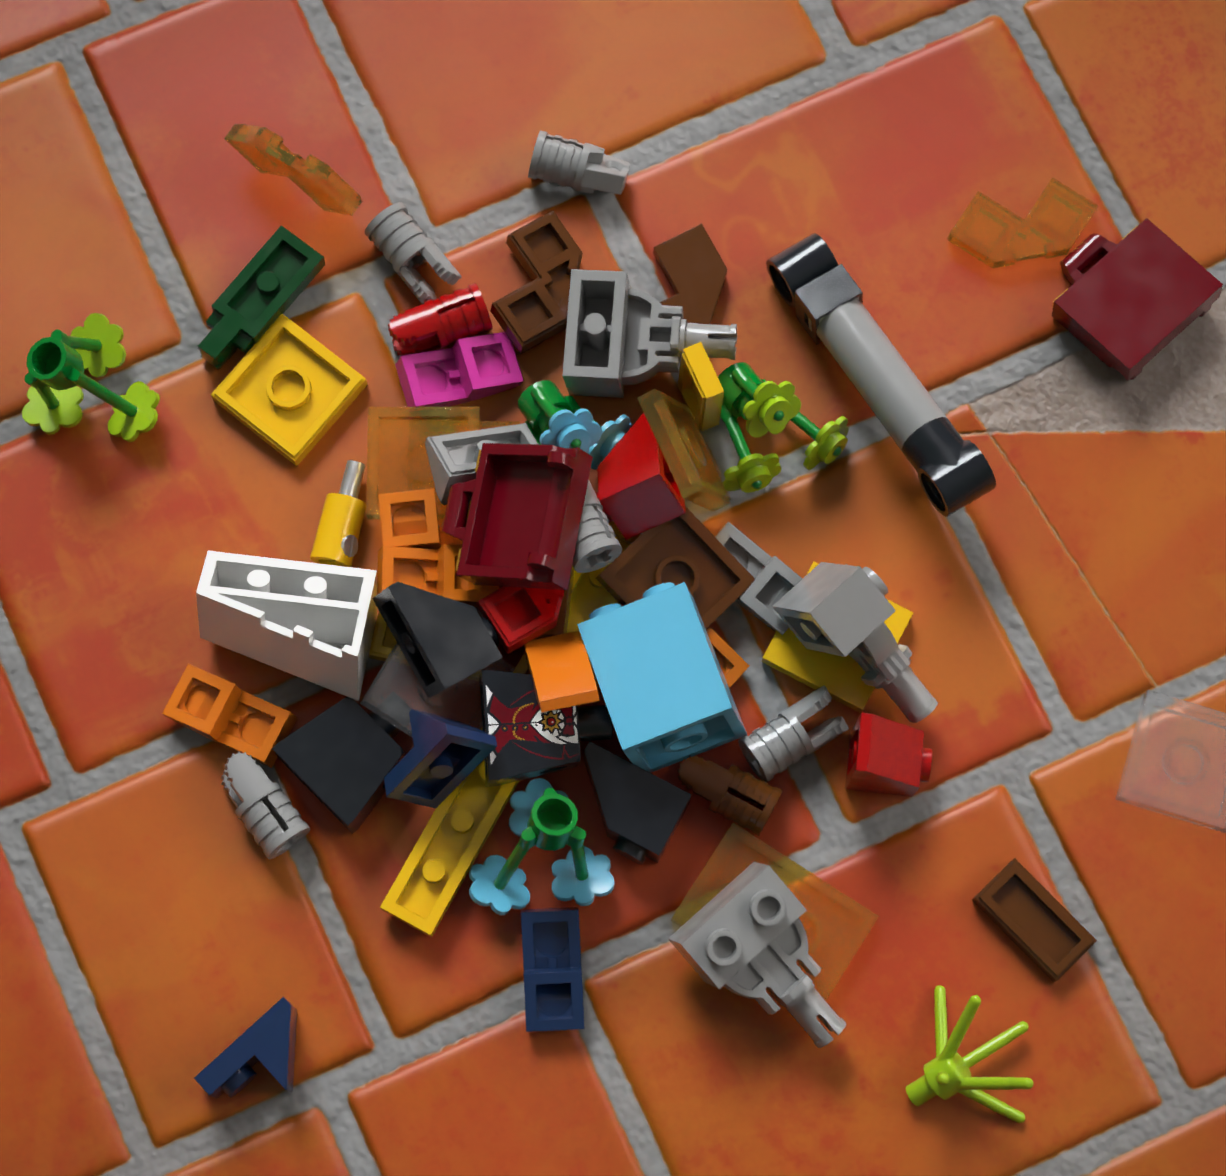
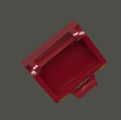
(1132, 296)
(519, 515)

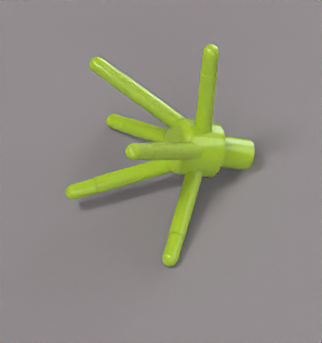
(951, 1072)

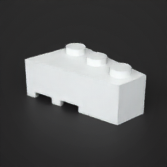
(291, 615)

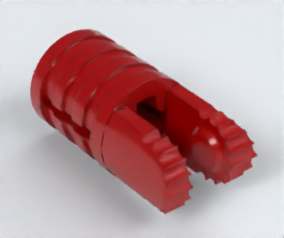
(440, 322)

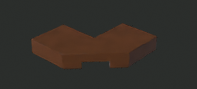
(693, 273)
(540, 306)

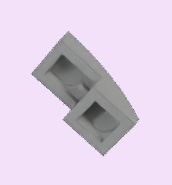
(771, 577)

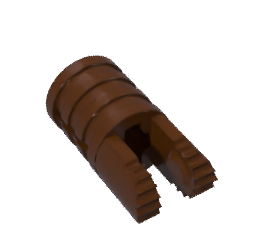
(713, 783)

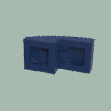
(552, 969)

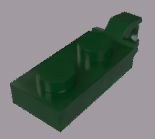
(259, 295)

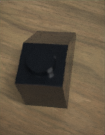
(437, 635)
(634, 804)

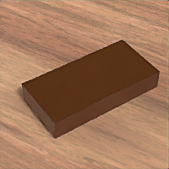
(1034, 920)

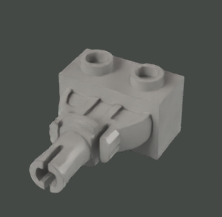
(627, 335)
(844, 614)
(752, 943)

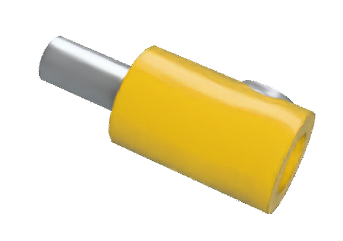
(341, 520)

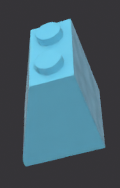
(660, 677)

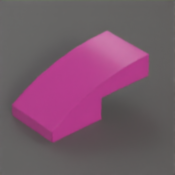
(459, 374)

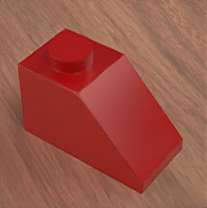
(637, 483)
(886, 757)

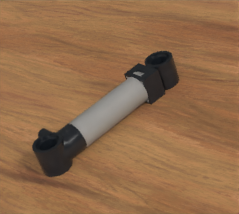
(834, 313)

